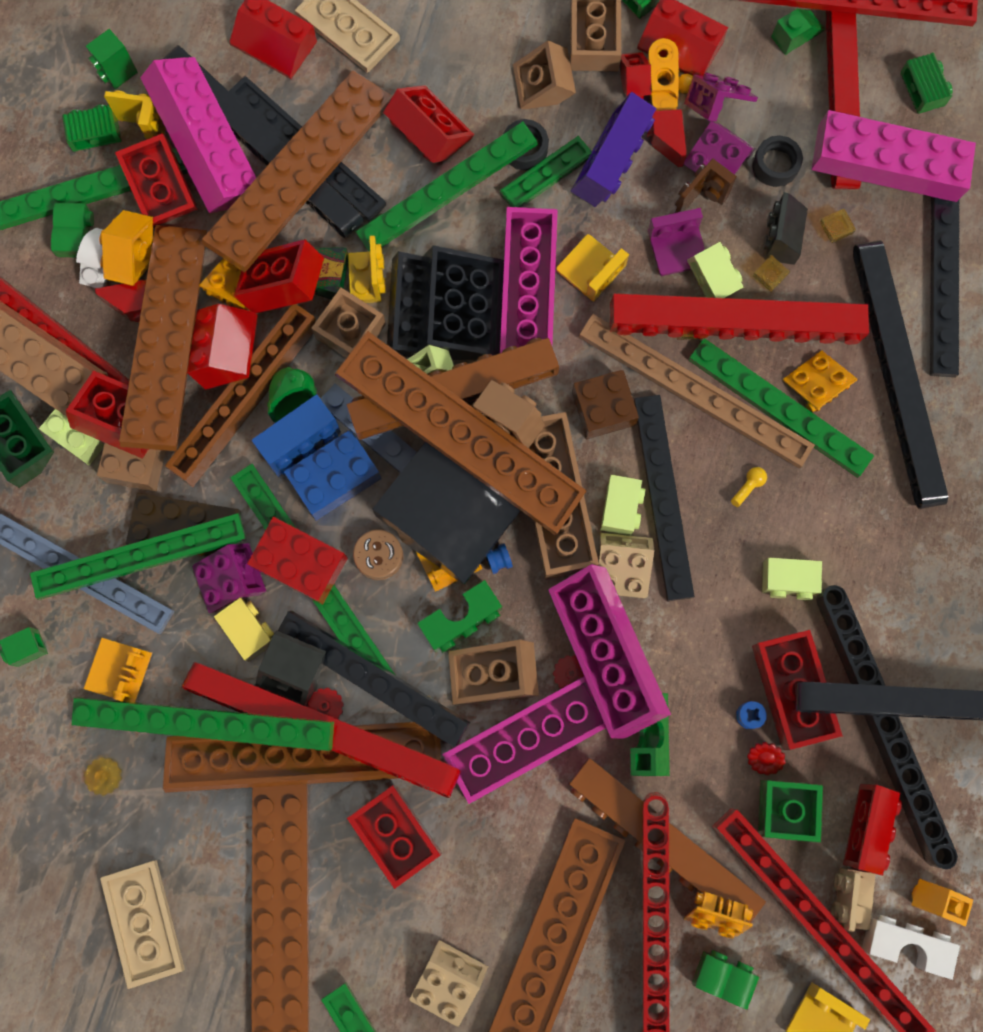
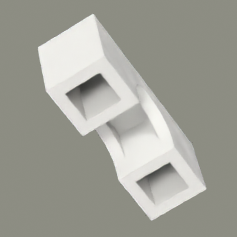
(934, 952)

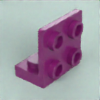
(708, 93)
(720, 145)
(675, 240)
(227, 576)

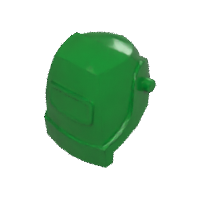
(289, 391)

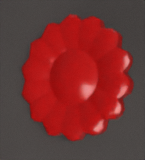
(567, 671)
(326, 702)
(766, 758)

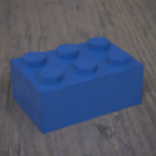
(297, 435)
(333, 475)

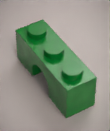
(482, 607)
(652, 751)

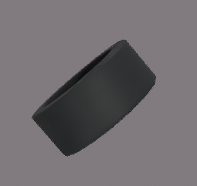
(782, 144)
(527, 162)

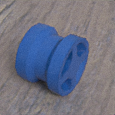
(499, 558)
(747, 718)

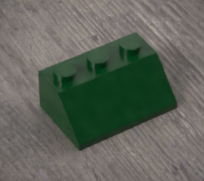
(22, 445)

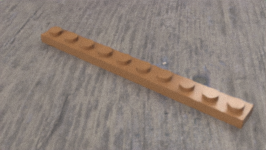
(697, 392)

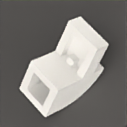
(89, 256)

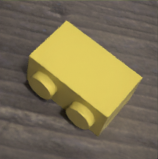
(245, 629)

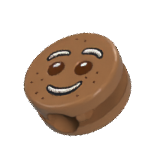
(378, 554)

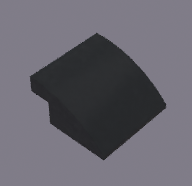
(446, 303)
(445, 513)

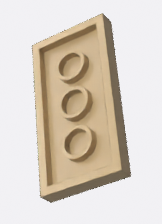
(350, 29)
(142, 924)

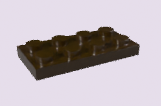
(162, 515)

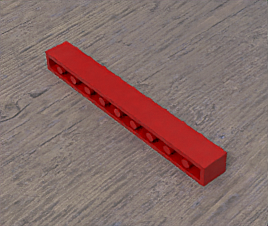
(738, 318)
(819, 924)

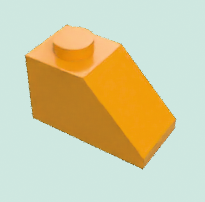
(942, 902)

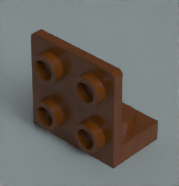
(711, 179)

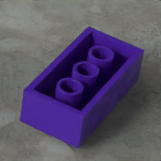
(613, 150)

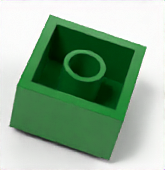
(790, 811)

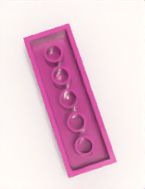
(199, 131)
(893, 156)
(528, 276)
(609, 652)
(526, 740)

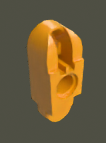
(664, 68)

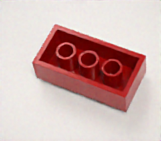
(781, 665)

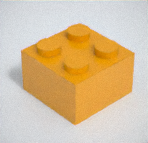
(126, 247)

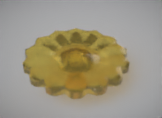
(103, 776)

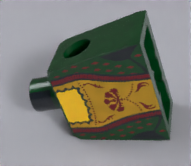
(332, 272)

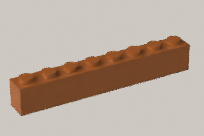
(468, 381)
(241, 396)
(685, 857)

